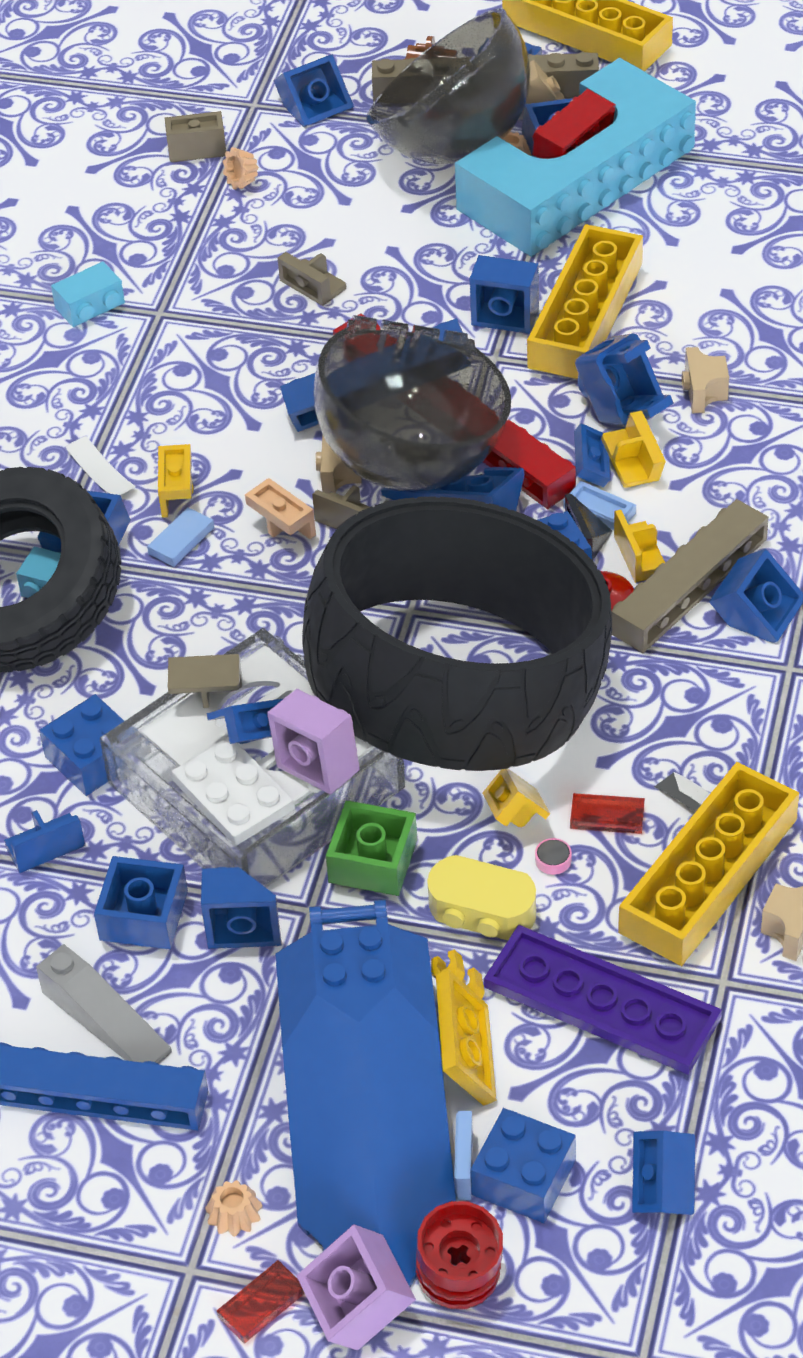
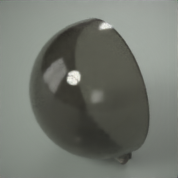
(457, 92)
(407, 404)

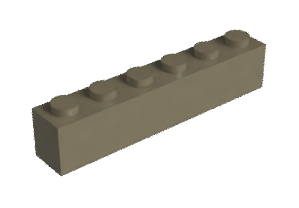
(688, 575)

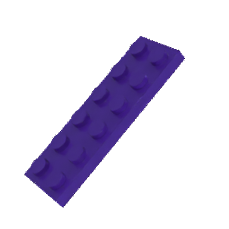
(603, 999)

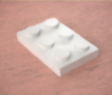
(233, 790)

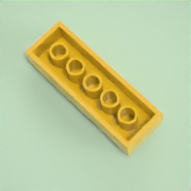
(598, 27)
(584, 299)
(708, 863)

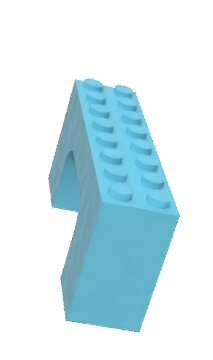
(542, 199)

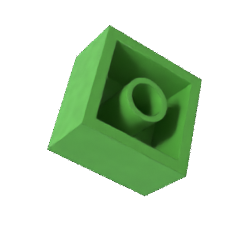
(371, 848)

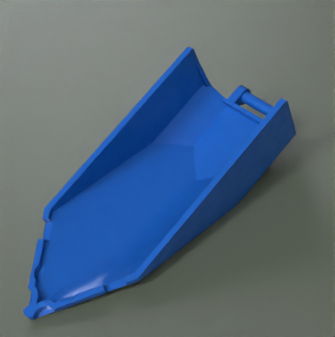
(364, 1080)

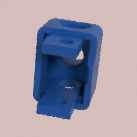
(620, 380)

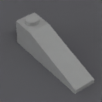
(98, 1007)

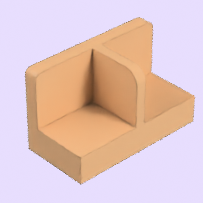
(281, 509)

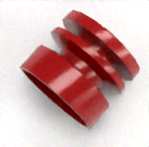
(457, 1234)

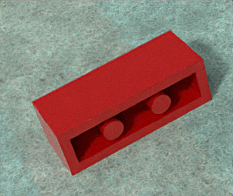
(573, 125)

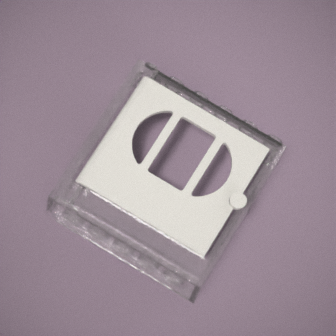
(176, 729)

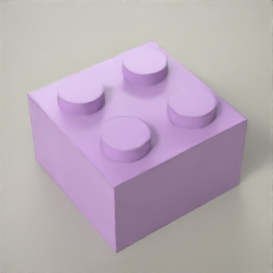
(313, 741)
(355, 1287)

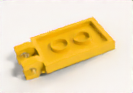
(464, 1028)

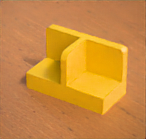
(634, 452)
(174, 474)
(637, 546)
(513, 799)

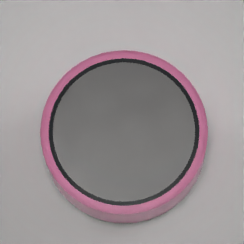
(553, 856)

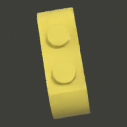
(481, 897)

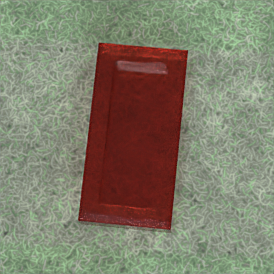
(607, 813)
(260, 1301)

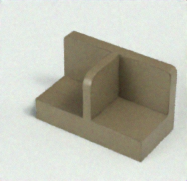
(195, 136)
(310, 277)
(334, 508)
(204, 675)

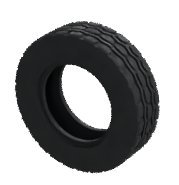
(85, 577)

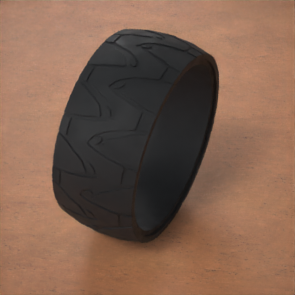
(441, 706)

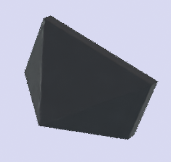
(589, 524)

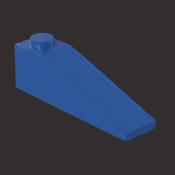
(496, 486)

